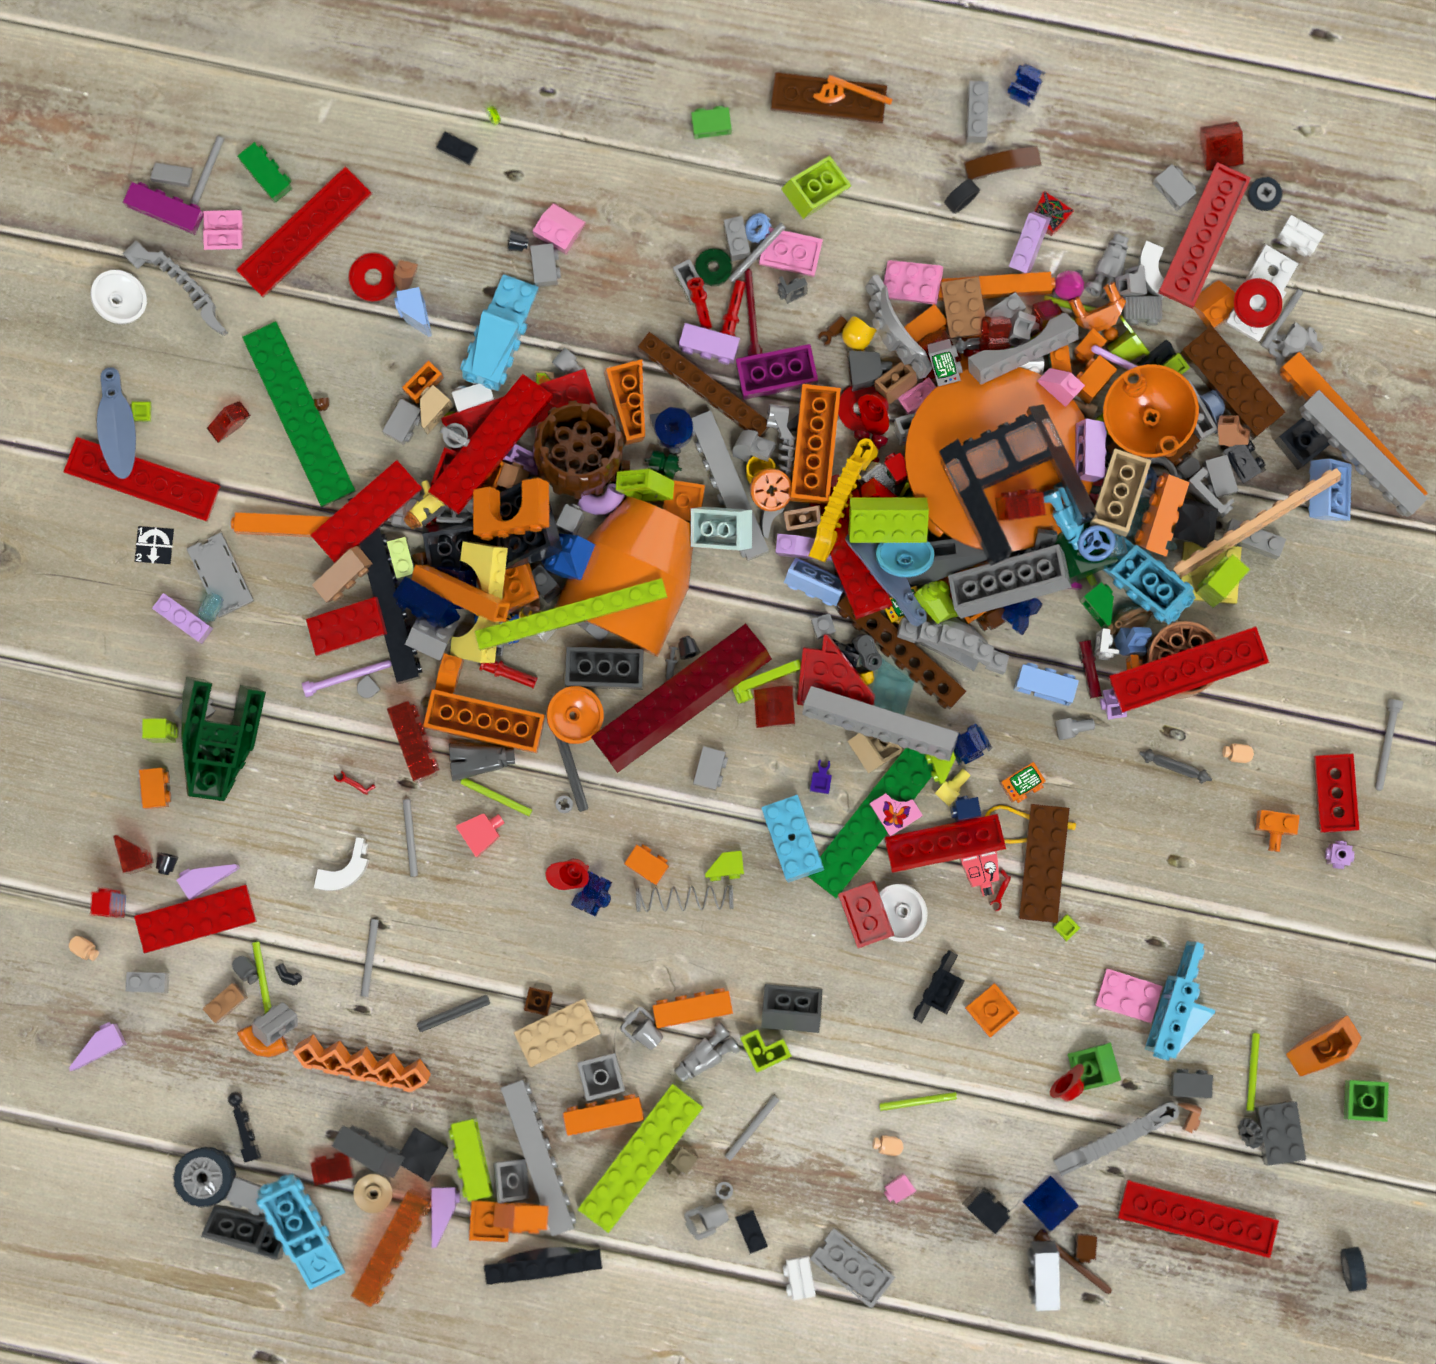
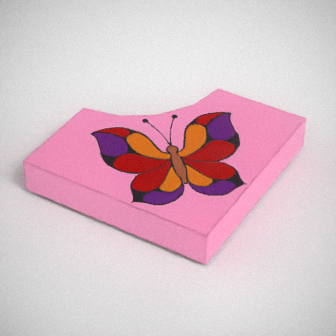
(895, 814)

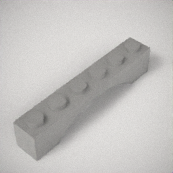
(994, 363)

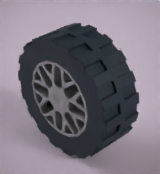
(1353, 1269)

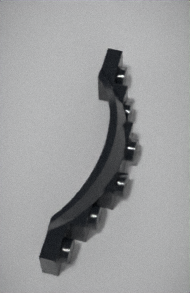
(542, 1264)

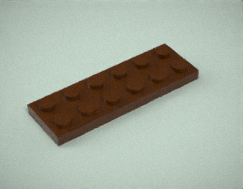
(795, 95)
(1044, 863)

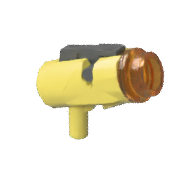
(425, 510)

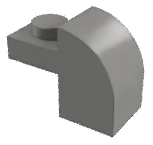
(751, 445)

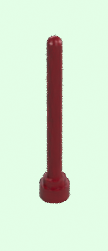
(754, 348)

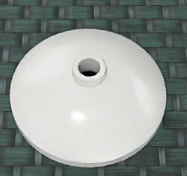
(123, 289)
(904, 925)

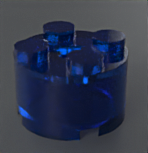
(1026, 84)
(671, 417)
(971, 744)

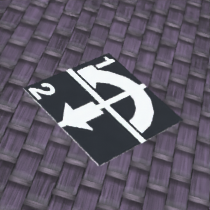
(154, 545)

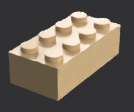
(1121, 491)
(557, 1032)

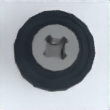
(1262, 200)

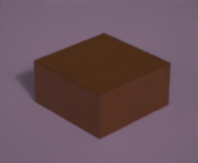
(538, 1001)

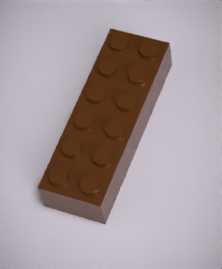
(1233, 381)

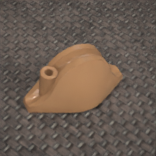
(1128, 618)

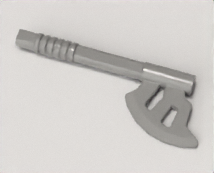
(1272, 335)

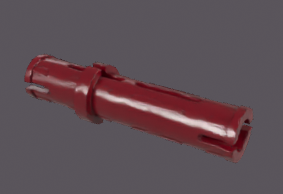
(1090, 669)

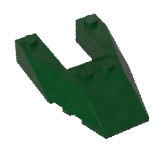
(215, 749)

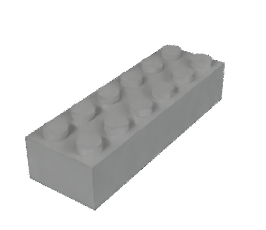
(1009, 581)

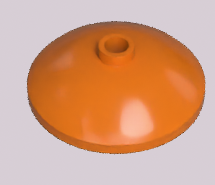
(587, 711)

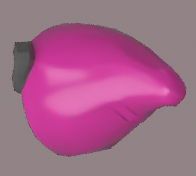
(1068, 285)

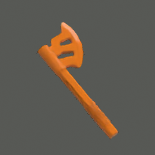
(832, 81)

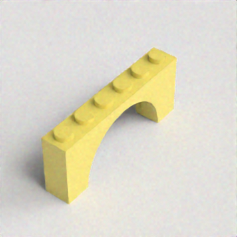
(490, 566)

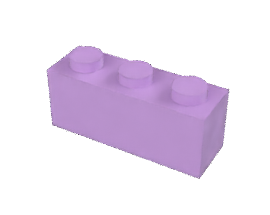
(1029, 242)
(709, 344)
(1090, 450)
(182, 618)

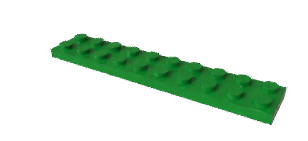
(298, 414)
(864, 829)

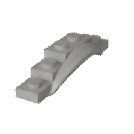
(892, 331)
(957, 638)

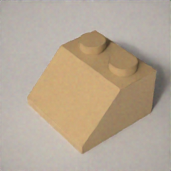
(433, 408)
(873, 751)

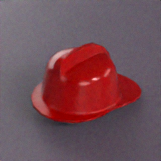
(874, 413)
(568, 874)
(1069, 1085)

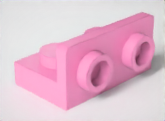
(914, 397)

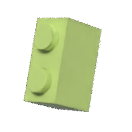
(401, 558)

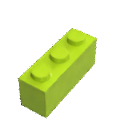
(159, 730)

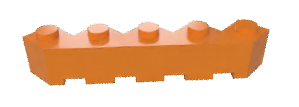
(361, 1065)

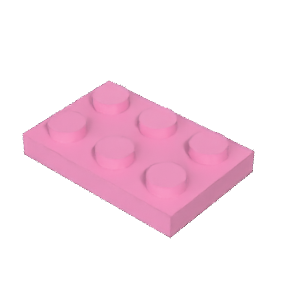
(792, 253)
(913, 281)
(1128, 995)

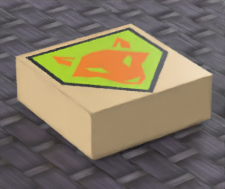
(541, 377)

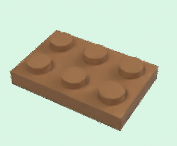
(963, 307)

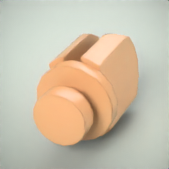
(1238, 753)
(83, 948)
(888, 1145)

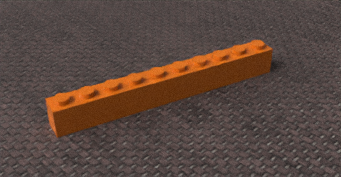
(1308, 381)

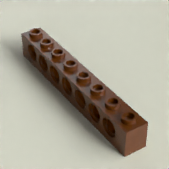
(702, 385)
(946, 700)

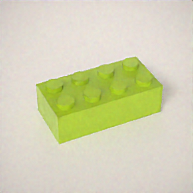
(888, 520)
(1222, 580)
(472, 1159)

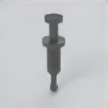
(671, 663)

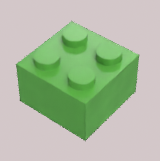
(1366, 1100)

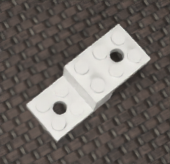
(1285, 269)

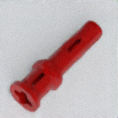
(699, 297)
(733, 309)
(500, 669)

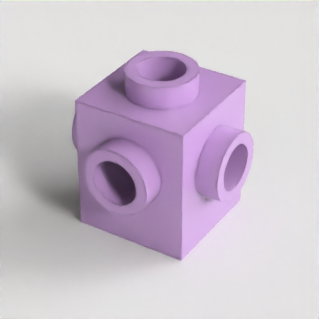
(1110, 705)
(1333, 858)

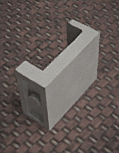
(1203, 495)

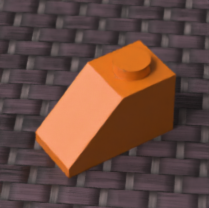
(1083, 350)
(449, 673)

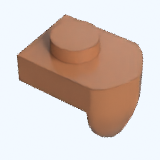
(404, 274)
(1192, 1121)

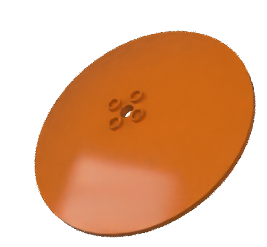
(964, 412)

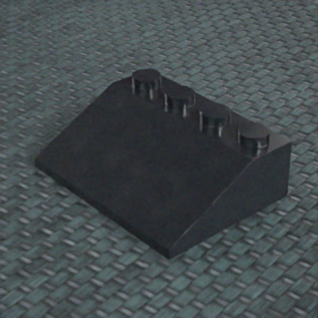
(445, 541)
(531, 545)

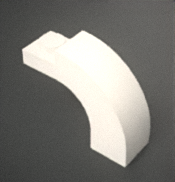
(1150, 259)
(349, 875)

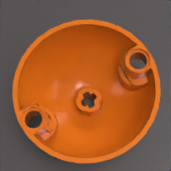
(1162, 395)

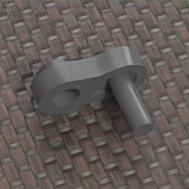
(866, 648)

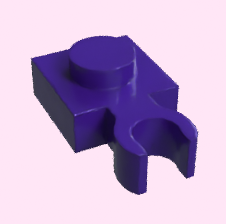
(821, 781)

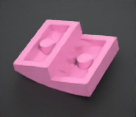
(223, 229)

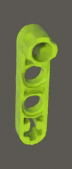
(743, 690)

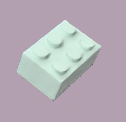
(721, 528)

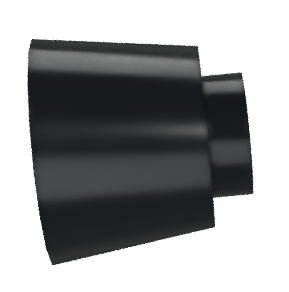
(517, 242)
(688, 648)
(165, 863)

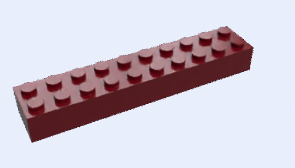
(681, 697)

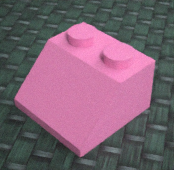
(558, 228)

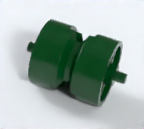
(664, 464)

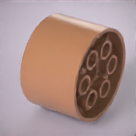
(1176, 629)

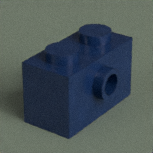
(965, 808)

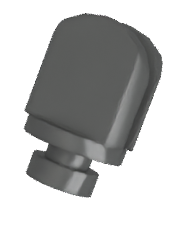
(1187, 468)
(245, 969)

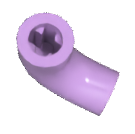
(601, 504)

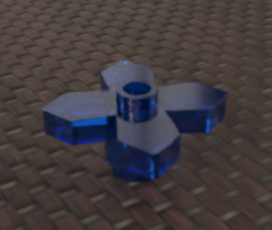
(1019, 614)
(593, 895)

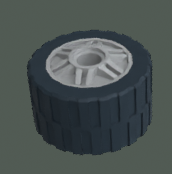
(189, 1179)

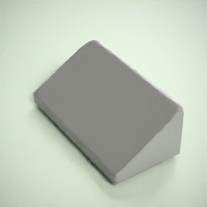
(171, 175)

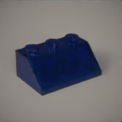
(425, 603)

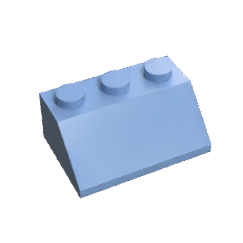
(412, 307)
(1336, 500)
(814, 582)

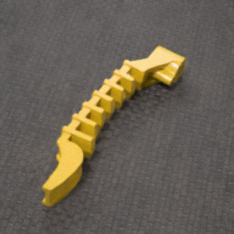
(826, 533)

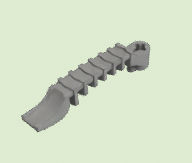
(138, 256)
(777, 418)
(1094, 1150)

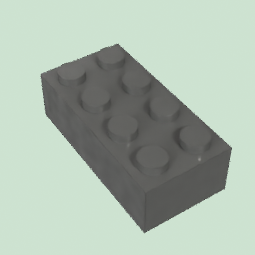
(604, 668)

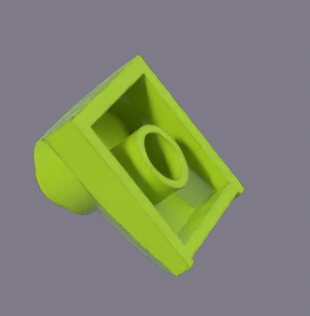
(936, 601)

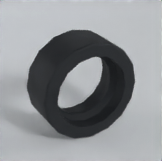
(962, 196)

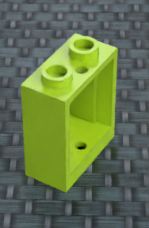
(645, 485)

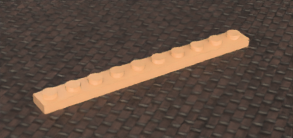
(1262, 519)

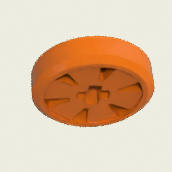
(761, 483)

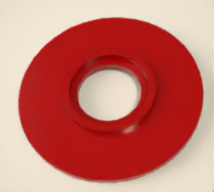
(362, 266)
(1242, 306)
(846, 411)

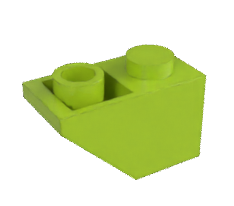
(940, 767)
(727, 864)

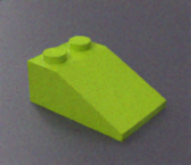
(815, 187)

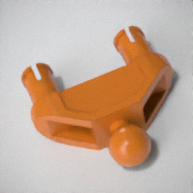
(1101, 317)

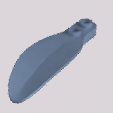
(116, 426)
(895, 586)

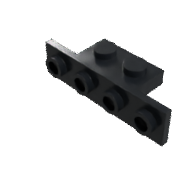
(942, 989)

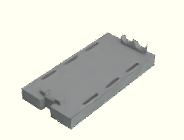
(220, 574)
(852, 1268)

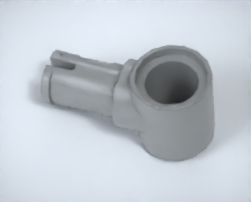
(566, 362)
(1069, 728)

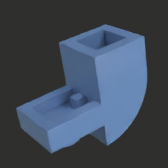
(1132, 640)

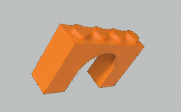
(531, 516)

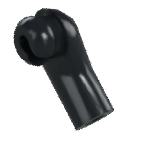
(288, 978)

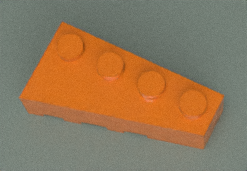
(627, 397)
(1162, 514)

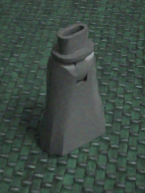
(476, 759)

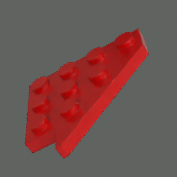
(831, 672)

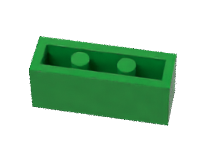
(265, 171)

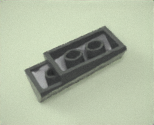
(243, 1232)

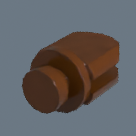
(992, 619)

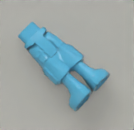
(1064, 514)

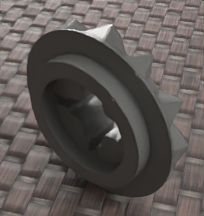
(1247, 1127)

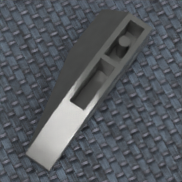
(949, 558)

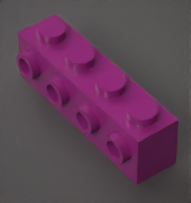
(163, 208)

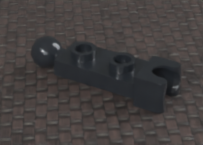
(250, 1151)

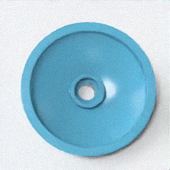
(905, 558)

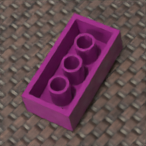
(776, 371)

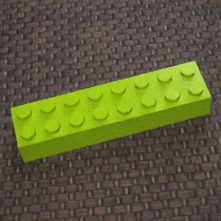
(640, 1158)

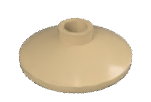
(365, 1200)

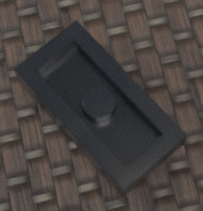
(457, 148)
(1158, 355)
(751, 1231)

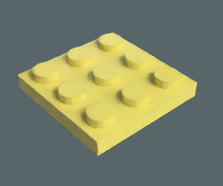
(1201, 572)

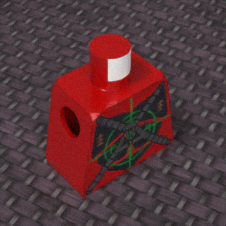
(1054, 209)

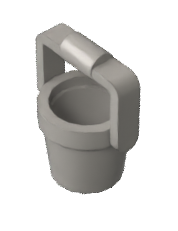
(455, 435)
(646, 1032)
(711, 1218)

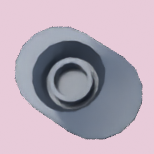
(1214, 405)

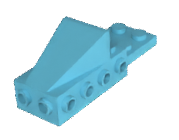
(499, 333)
(1151, 584)
(1177, 1014)
(299, 1229)

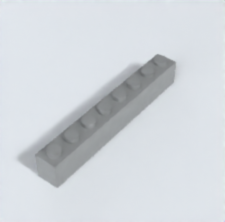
(1363, 454)
(725, 477)
(880, 723)
(537, 1156)

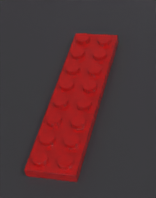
(304, 231)
(1204, 235)
(564, 389)
(490, 443)
(146, 482)
(859, 584)
(1189, 669)
(1198, 1219)

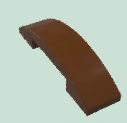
(1002, 162)

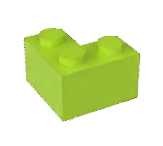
(761, 1055)

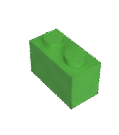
(711, 122)

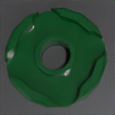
(713, 256)

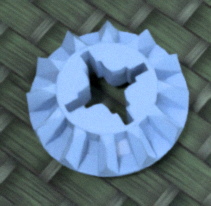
(753, 224)

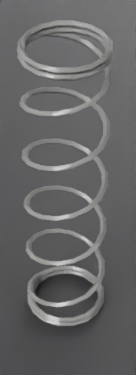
(639, 899)

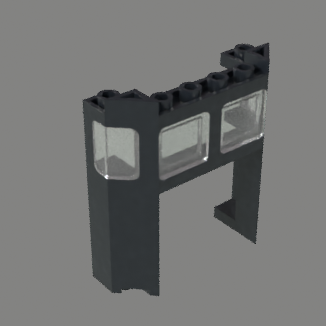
(1001, 456)

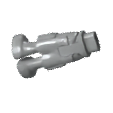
(1109, 266)
(704, 1054)

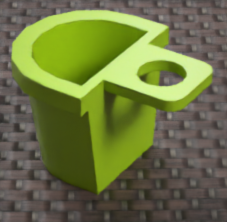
(1128, 345)

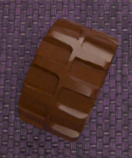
(581, 418)

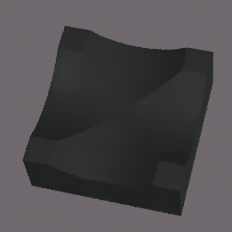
(1196, 523)
(422, 1154)

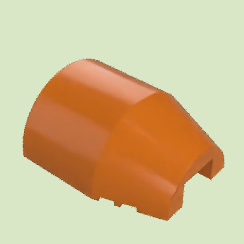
(633, 548)

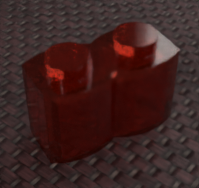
(995, 333)

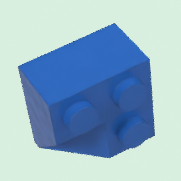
(573, 559)

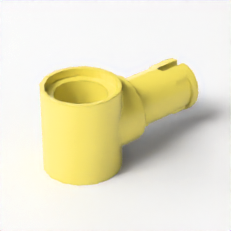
(950, 790)

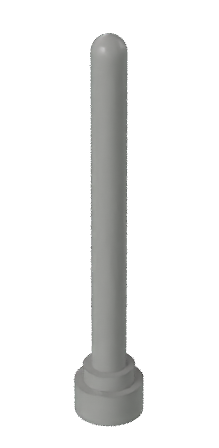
(1394, 708)

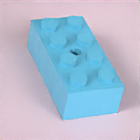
(797, 857)

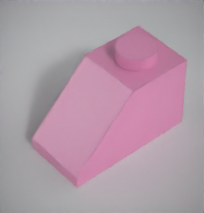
(1061, 385)
(899, 1188)

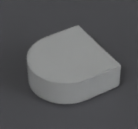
(367, 688)

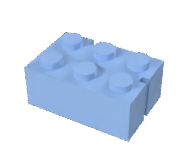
(1046, 684)

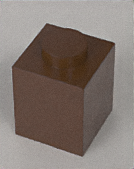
(1085, 1247)

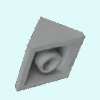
(511, 1180)

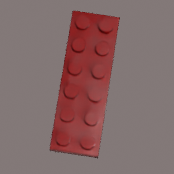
(366, 511)
(945, 843)
(195, 919)

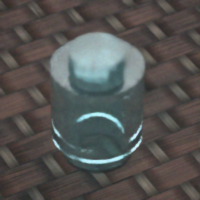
(210, 607)

